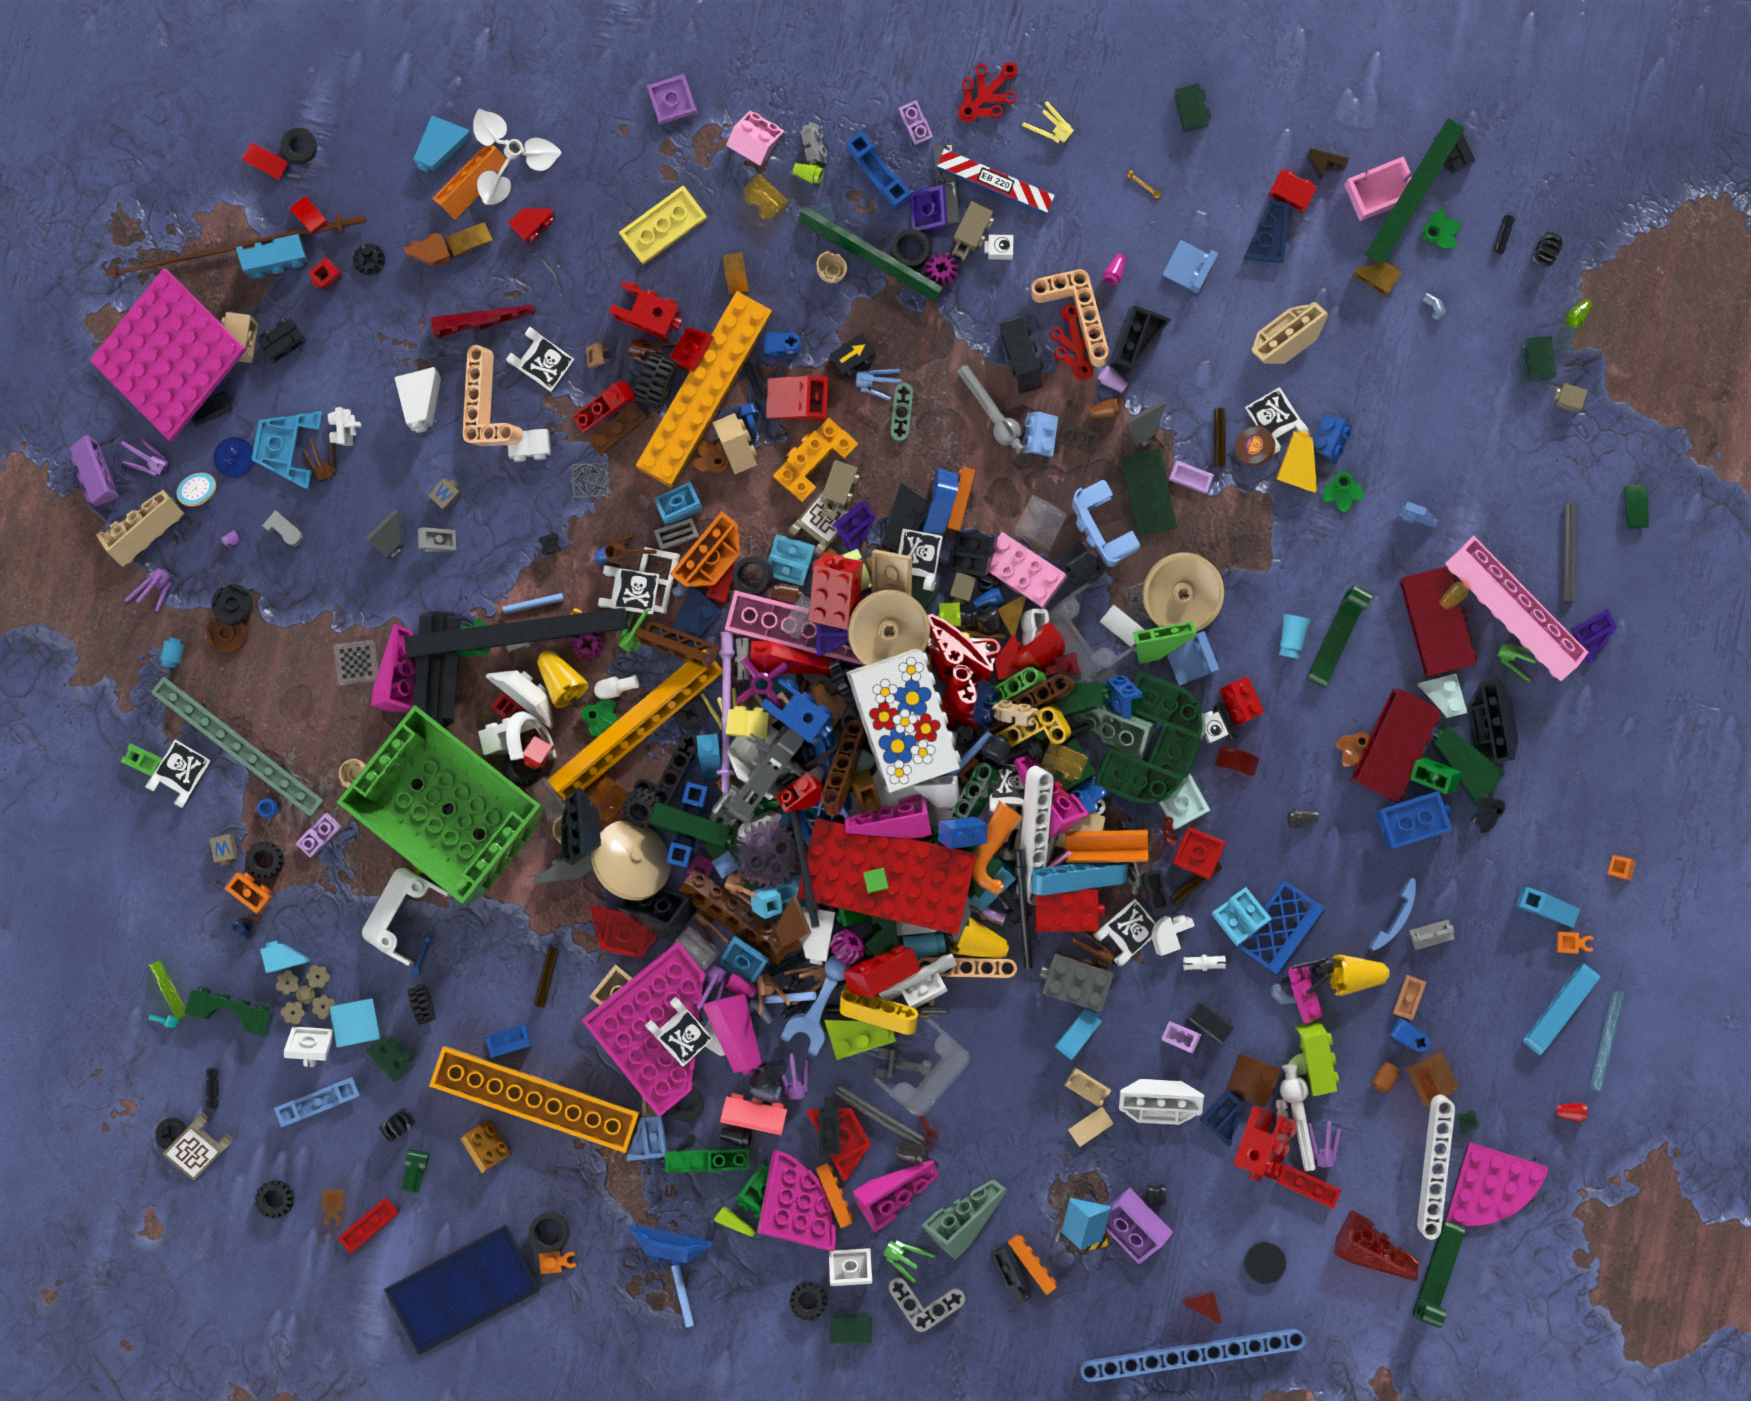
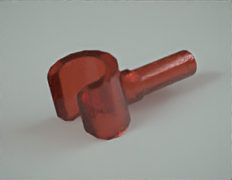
(929, 1132)

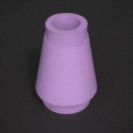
(1112, 379)

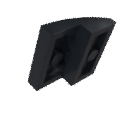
(972, 554)

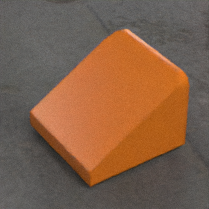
(1621, 867)

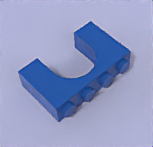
(694, 802)

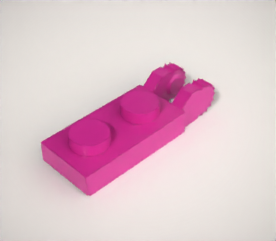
(1307, 1003)

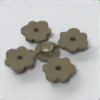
(304, 994)

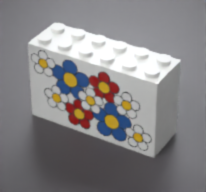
(903, 720)

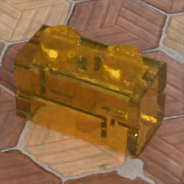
(764, 197)
(1064, 761)

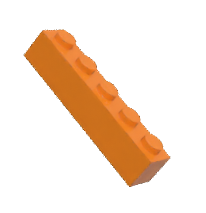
(959, 506)
(834, 1195)
(1032, 1264)

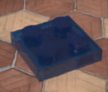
(985, 698)

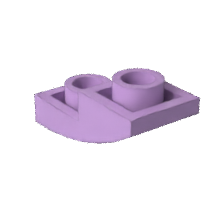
(915, 122)
(318, 835)

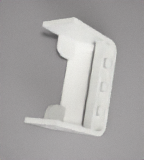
(401, 883)

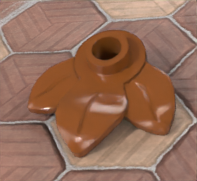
(709, 456)
(1351, 748)

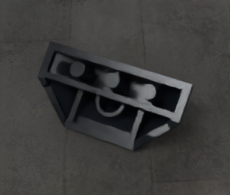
(1493, 721)
(579, 827)

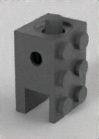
(1076, 982)

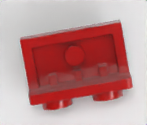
(1241, 701)

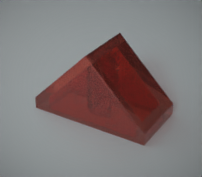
(1237, 761)
(1204, 1304)

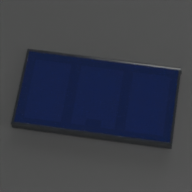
(462, 1289)

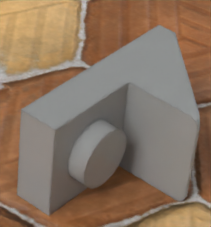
(436, 539)

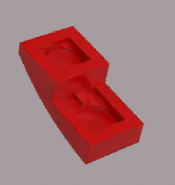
(264, 161)
(308, 215)

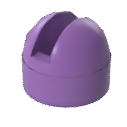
(230, 539)

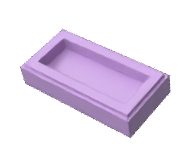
(1191, 477)

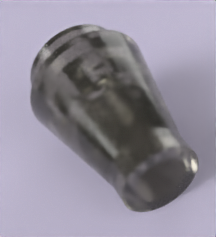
(1301, 818)

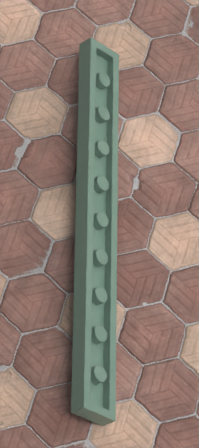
(237, 746)

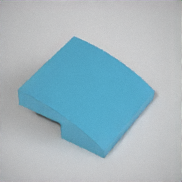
(790, 559)
(1241, 916)
(354, 1022)

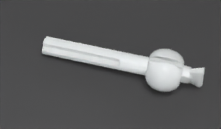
(1294, 1091)

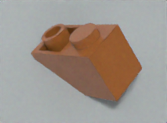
(430, 251)

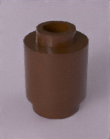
(786, 593)

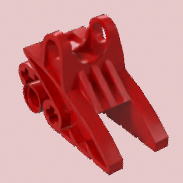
(963, 657)

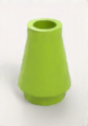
(810, 173)

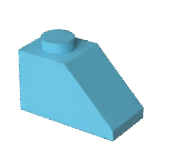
(280, 957)

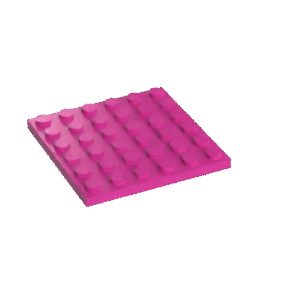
(168, 354)

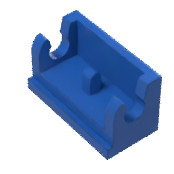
(508, 1041)

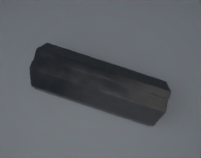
(437, 674)

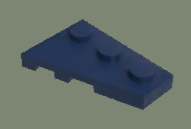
(1270, 237)
(695, 615)

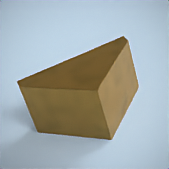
(735, 273)
(1011, 614)

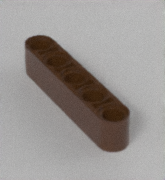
(1037, 699)
(841, 775)

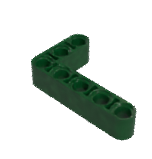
(1352, 605)
(968, 798)
(1437, 1275)

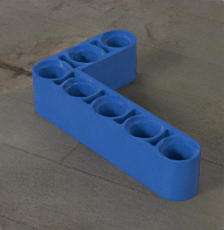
(944, 494)

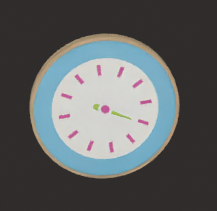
(196, 489)

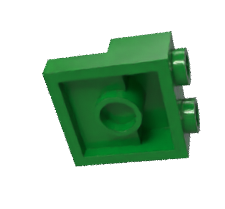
(753, 1193)

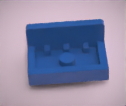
(1331, 437)
(1121, 695)

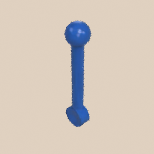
(427, 938)

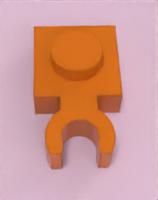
(1570, 943)
(553, 1261)

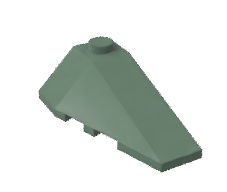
(1125, 735)
(960, 1224)

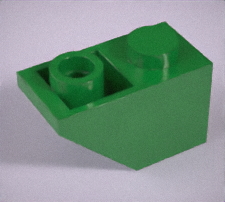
(849, 918)

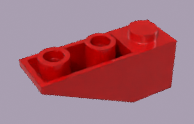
(604, 406)

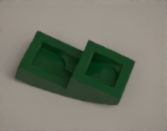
(1636, 506)

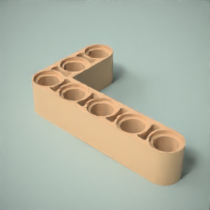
(1083, 308)
(477, 403)
(975, 972)

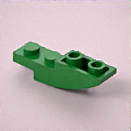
(706, 1160)

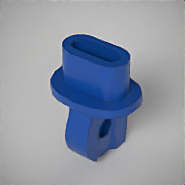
(748, 414)

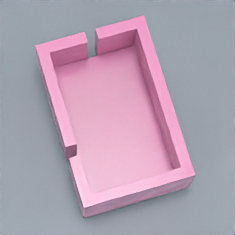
(1379, 190)

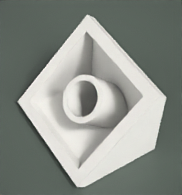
(850, 1267)

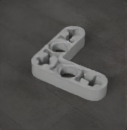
(919, 1311)

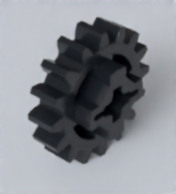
(840, 680)

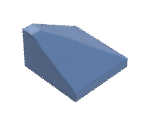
(725, 864)

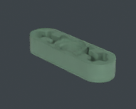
(908, 398)

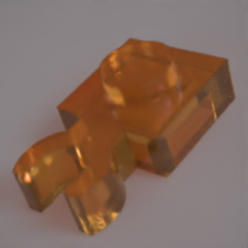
(333, 1201)

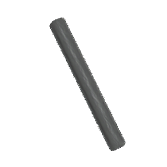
(1569, 552)
(879, 1116)

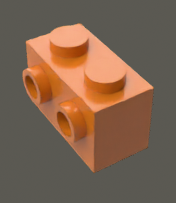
(249, 893)

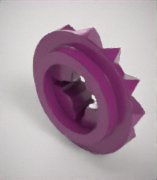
(586, 654)

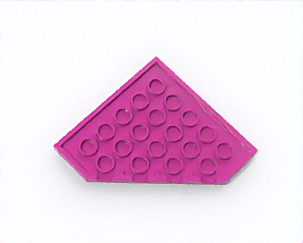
(622, 1030)

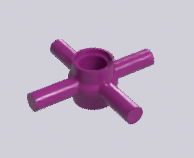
(768, 677)

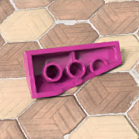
(396, 675)
(1065, 808)
(902, 820)
(886, 1195)

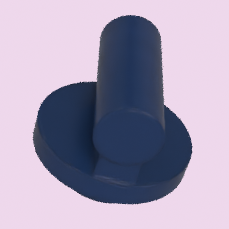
(242, 926)

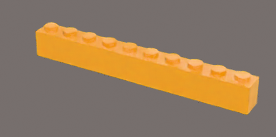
(633, 727)

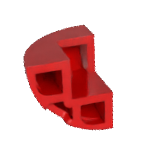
(1042, 651)

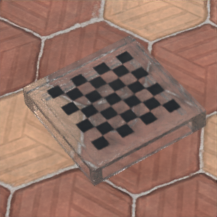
(356, 662)

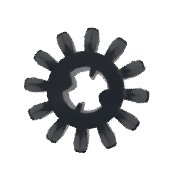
(1547, 249)
(397, 1125)

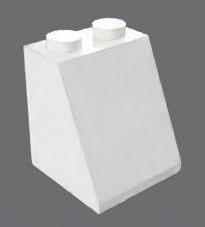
(419, 397)
(817, 944)

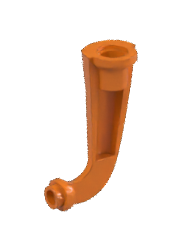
(1000, 826)

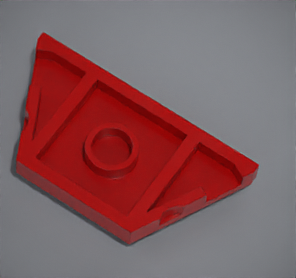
(621, 933)
(852, 1140)

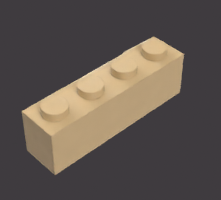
(140, 528)

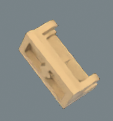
(1087, 1087)

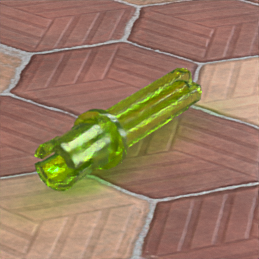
(167, 988)

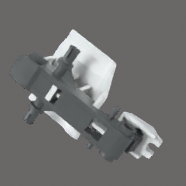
(760, 766)

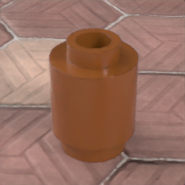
(1385, 1078)

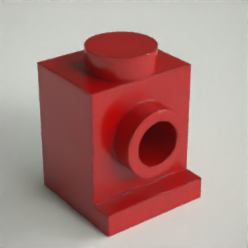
(322, 268)

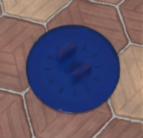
(233, 457)

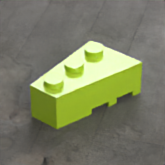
(855, 1036)
(1318, 1058)

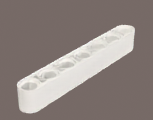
(1035, 823)
(1440, 1175)

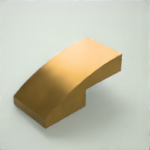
(468, 239)

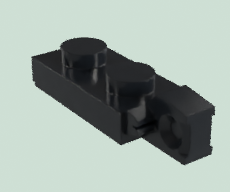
(829, 1128)
(1011, 1273)

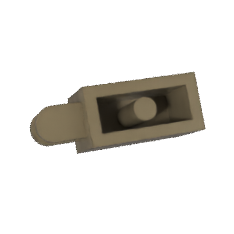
(972, 229)
(838, 488)

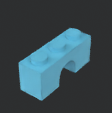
(770, 900)

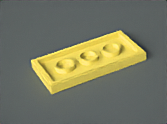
(663, 225)

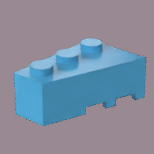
(272, 257)

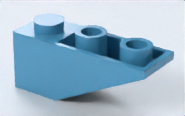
(1547, 906)

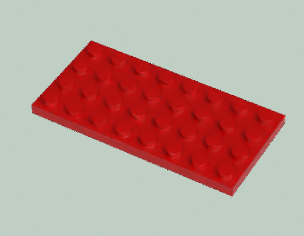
(923, 878)

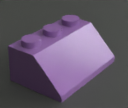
(93, 471)
(1136, 1226)

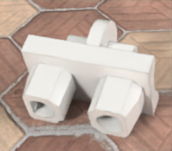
(345, 426)

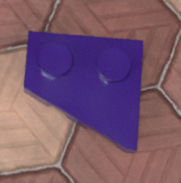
(854, 525)
(1594, 633)
(829, 638)

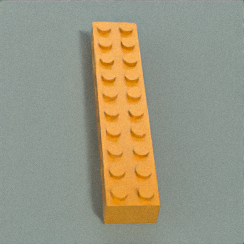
(704, 390)
(534, 1099)

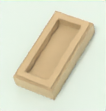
(1090, 1126)

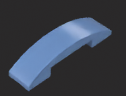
(1408, 894)
(316, 1102)

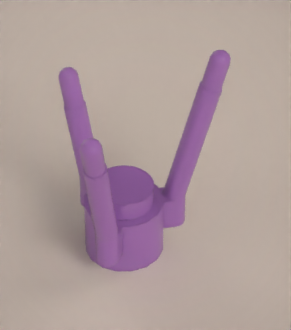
(157, 464)
(158, 579)
(715, 976)
(796, 1089)
(1326, 1156)

